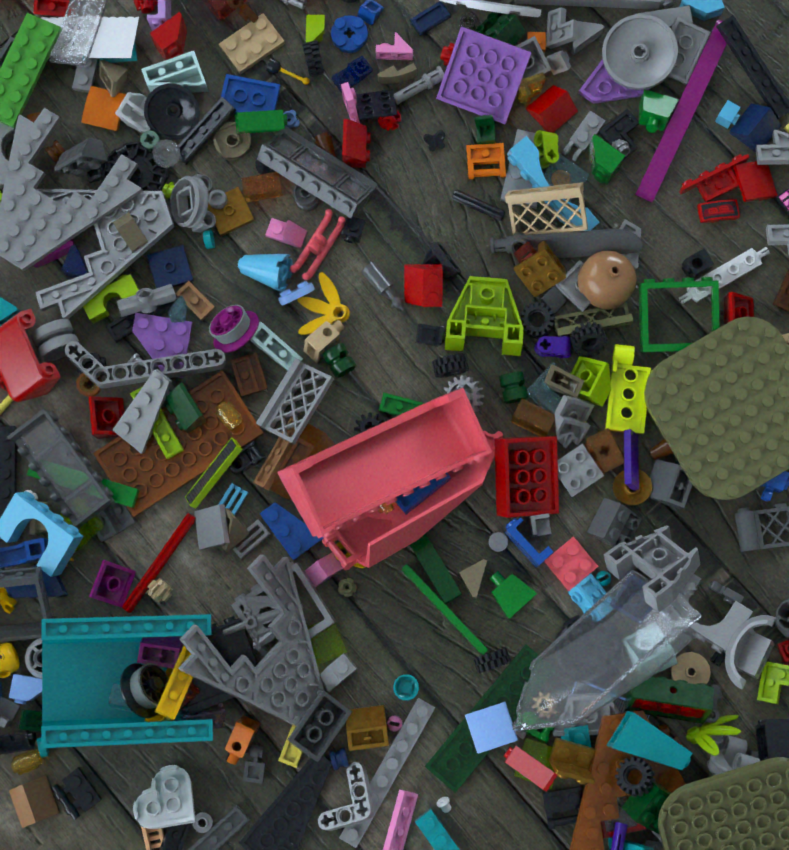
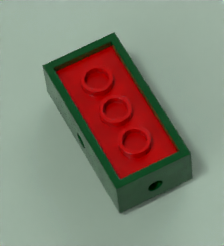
(672, 699)

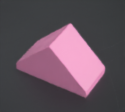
(323, 569)

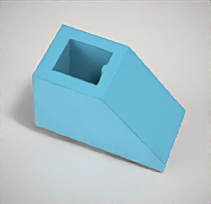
(704, 8)

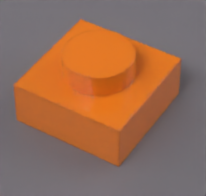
(541, 38)

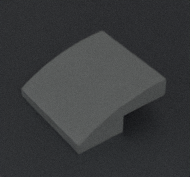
(116, 519)

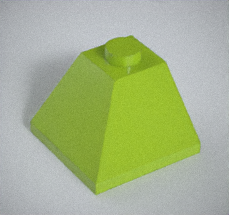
(596, 380)

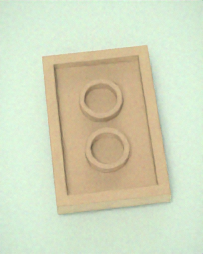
(251, 44)

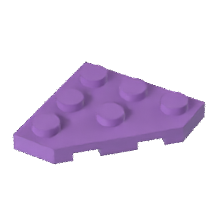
(603, 88)
(162, 336)

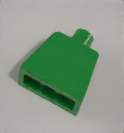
(655, 110)
(510, 593)

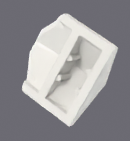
(132, 111)

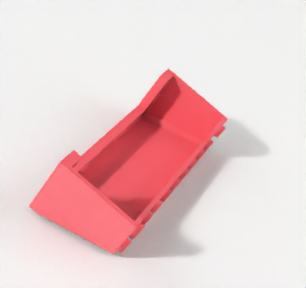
(385, 462)

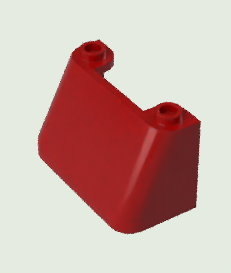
(18, 363)

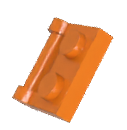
(486, 154)

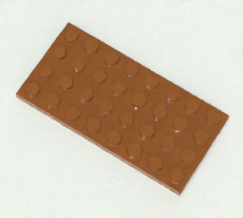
(161, 477)

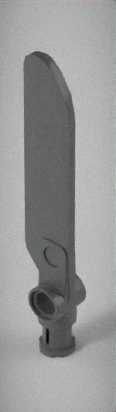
(573, 243)

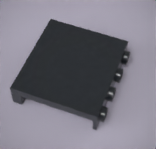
(230, 648)

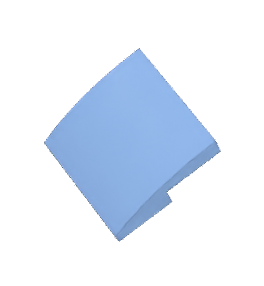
(491, 727)

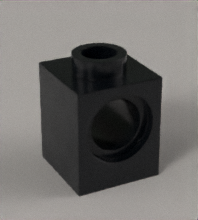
(702, 258)

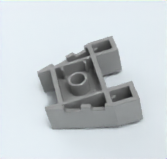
(660, 560)

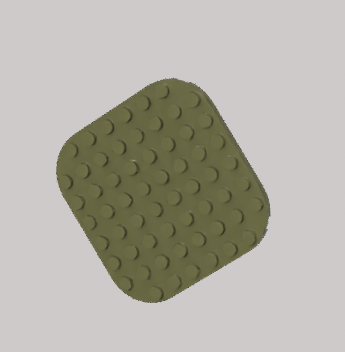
(726, 407)
(730, 810)

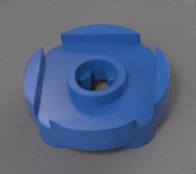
(352, 24)

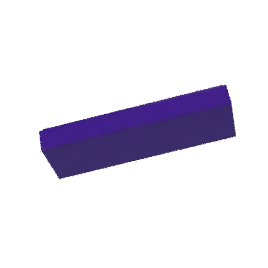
(631, 459)

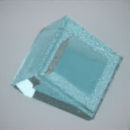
(178, 310)

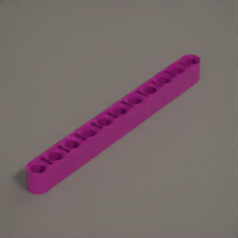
(682, 116)

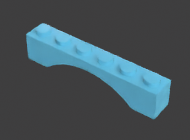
(526, 158)

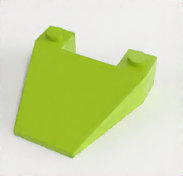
(488, 311)

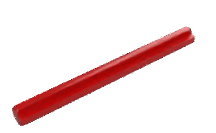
(159, 563)

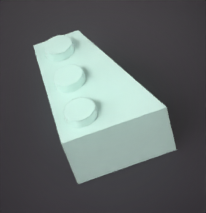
(178, 70)

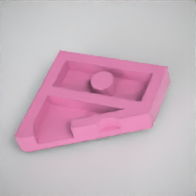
(349, 98)

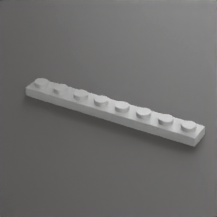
(391, 766)

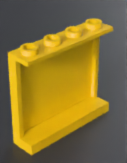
(174, 691)

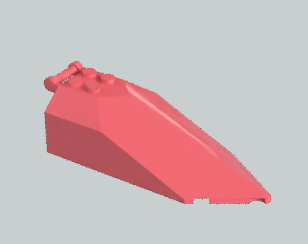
(382, 535)

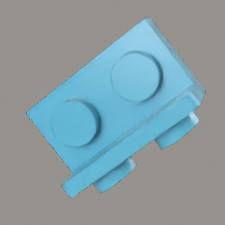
(587, 593)

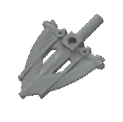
(255, 620)

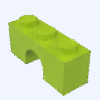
(97, 307)

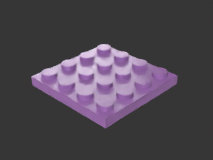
(483, 75)

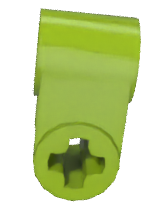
(548, 147)

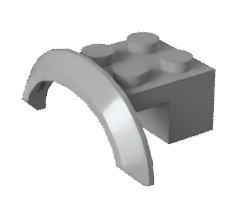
(748, 650)

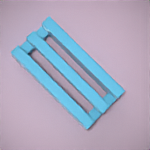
(227, 494)

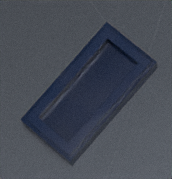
(430, 18)

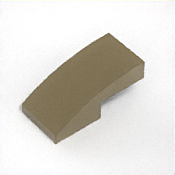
(393, 76)

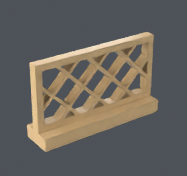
(548, 194)

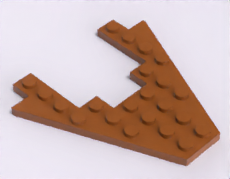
(600, 798)

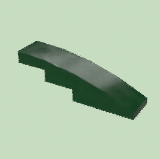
(435, 569)

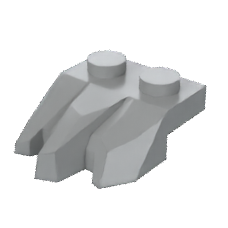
(571, 420)

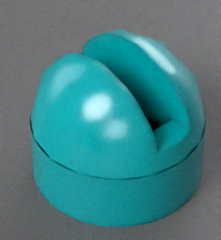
(601, 574)

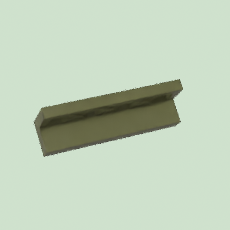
(609, 323)

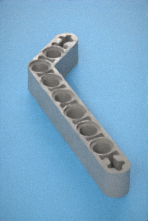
(149, 365)

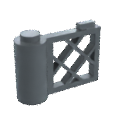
(750, 531)

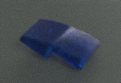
(353, 74)

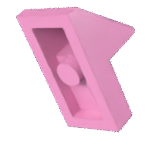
(398, 51)
(286, 232)

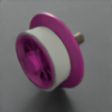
(233, 328)

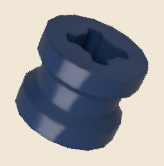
(339, 758)

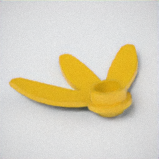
(330, 310)

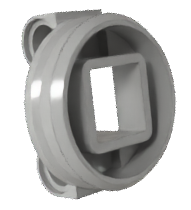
(197, 217)
(731, 756)

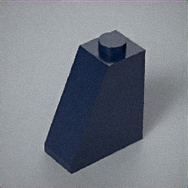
(53, 585)

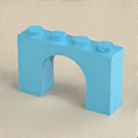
(62, 538)

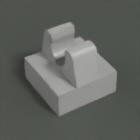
(559, 62)

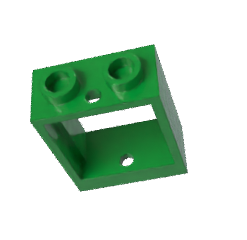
(260, 121)

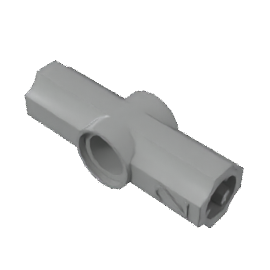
(146, 300)

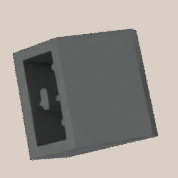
(82, 158)
(669, 484)
(614, 523)

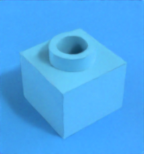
(728, 114)

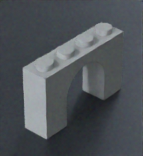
(720, 633)

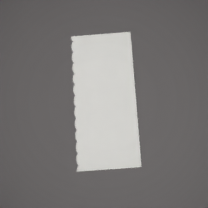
(113, 38)

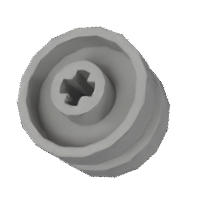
(53, 338)

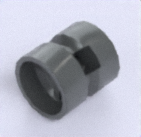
(304, 200)

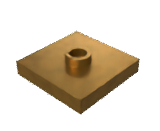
(234, 214)

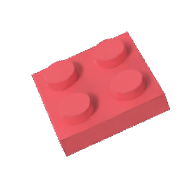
(570, 563)

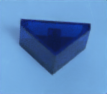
(74, 264)

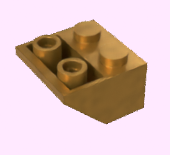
(367, 728)

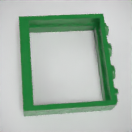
(670, 283)

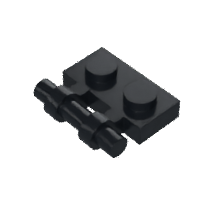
(82, 791)

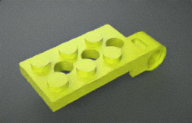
(621, 363)

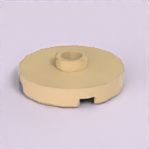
(694, 661)

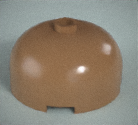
(607, 279)

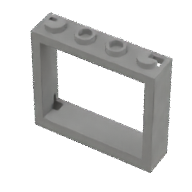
(327, 622)

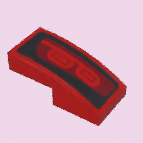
(718, 210)

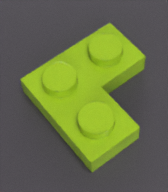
(771, 681)

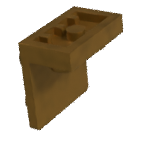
(541, 270)
(572, 761)

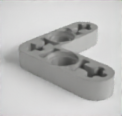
(354, 808)

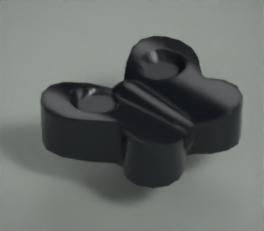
(435, 140)

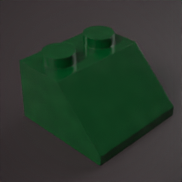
(185, 409)

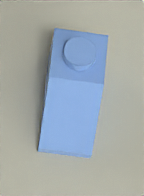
(25, 688)

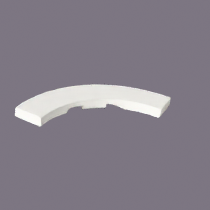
(498, 7)

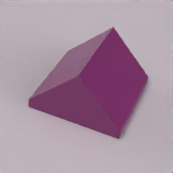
(112, 583)

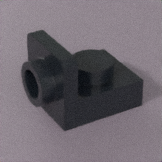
(353, 230)

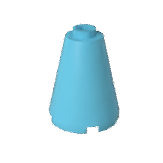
(267, 269)

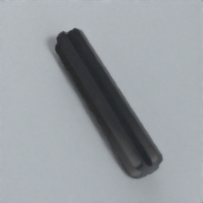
(478, 205)

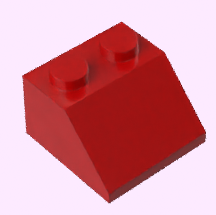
(170, 37)
(355, 144)
(423, 284)

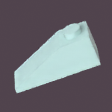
(274, 346)

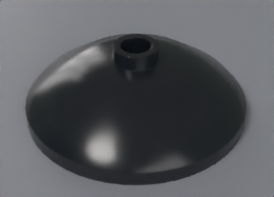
(161, 118)

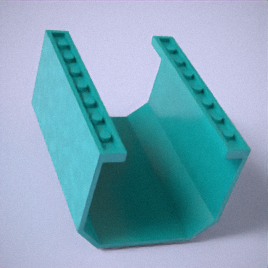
(78, 674)

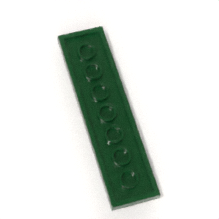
(458, 754)

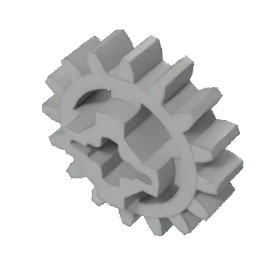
(467, 383)

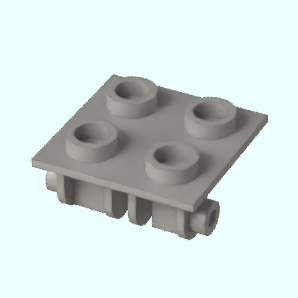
(578, 470)

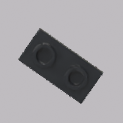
(19, 742)

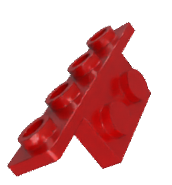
(716, 182)

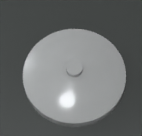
(639, 51)

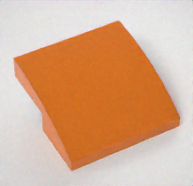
(101, 109)

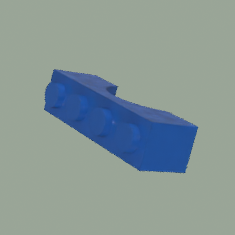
(22, 553)

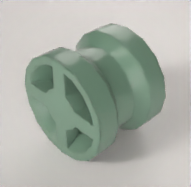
(149, 135)

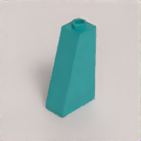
(644, 740)

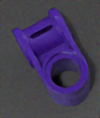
(556, 346)

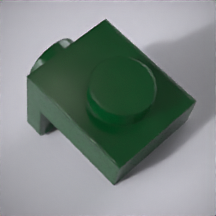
(485, 129)
(30, 720)

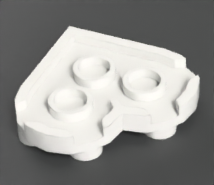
(167, 801)

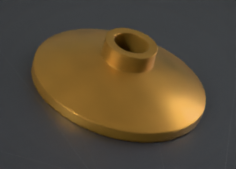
(630, 498)

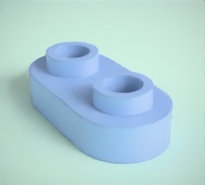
(288, 296)

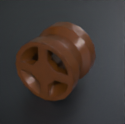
(55, 151)

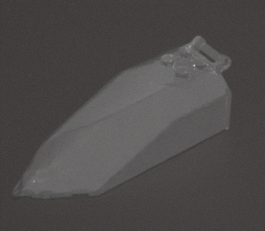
(603, 656)

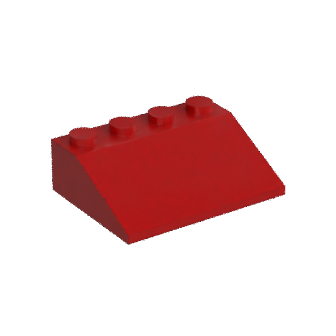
(526, 476)

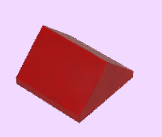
(552, 108)
(737, 306)
(104, 415)

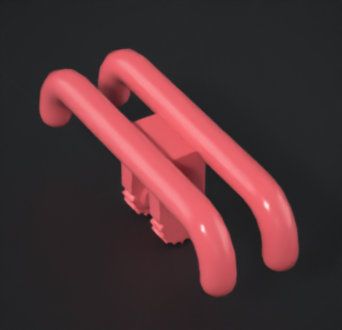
(318, 245)

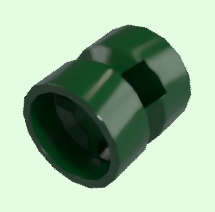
(339, 361)
(513, 387)

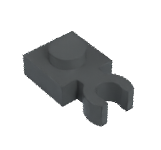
(729, 595)

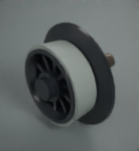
(143, 688)

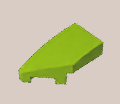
(315, 27)

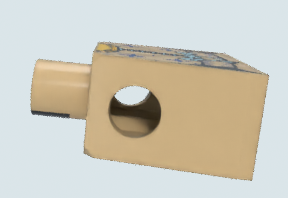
(322, 339)

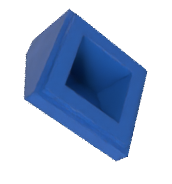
(370, 11)

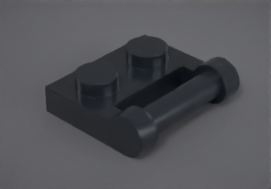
(561, 801)

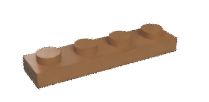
(274, 460)

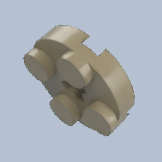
(230, 151)

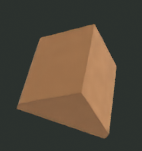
(34, 801)

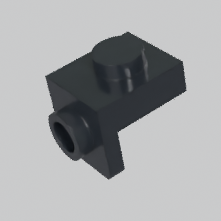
(430, 335)

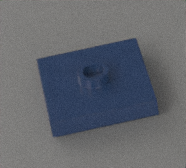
(170, 267)

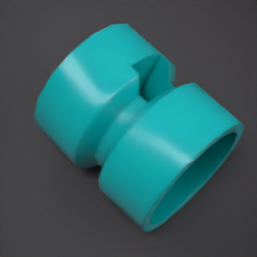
(406, 687)

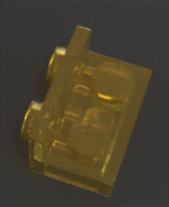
(530, 88)

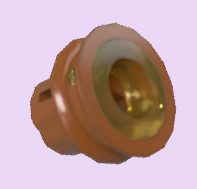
(82, 383)

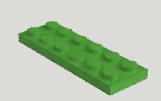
(24, 65)

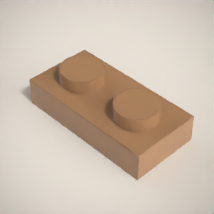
(195, 301)

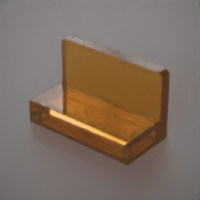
(533, 418)

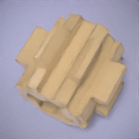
(159, 590)

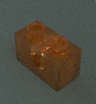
(262, 187)
(605, 441)

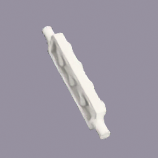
(727, 273)

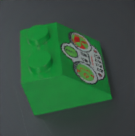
(604, 159)

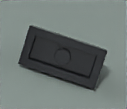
(439, 254)

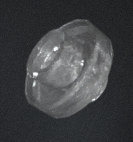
(166, 153)

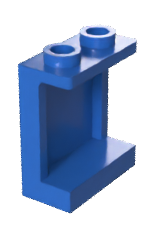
(523, 545)

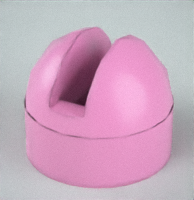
(397, 719)

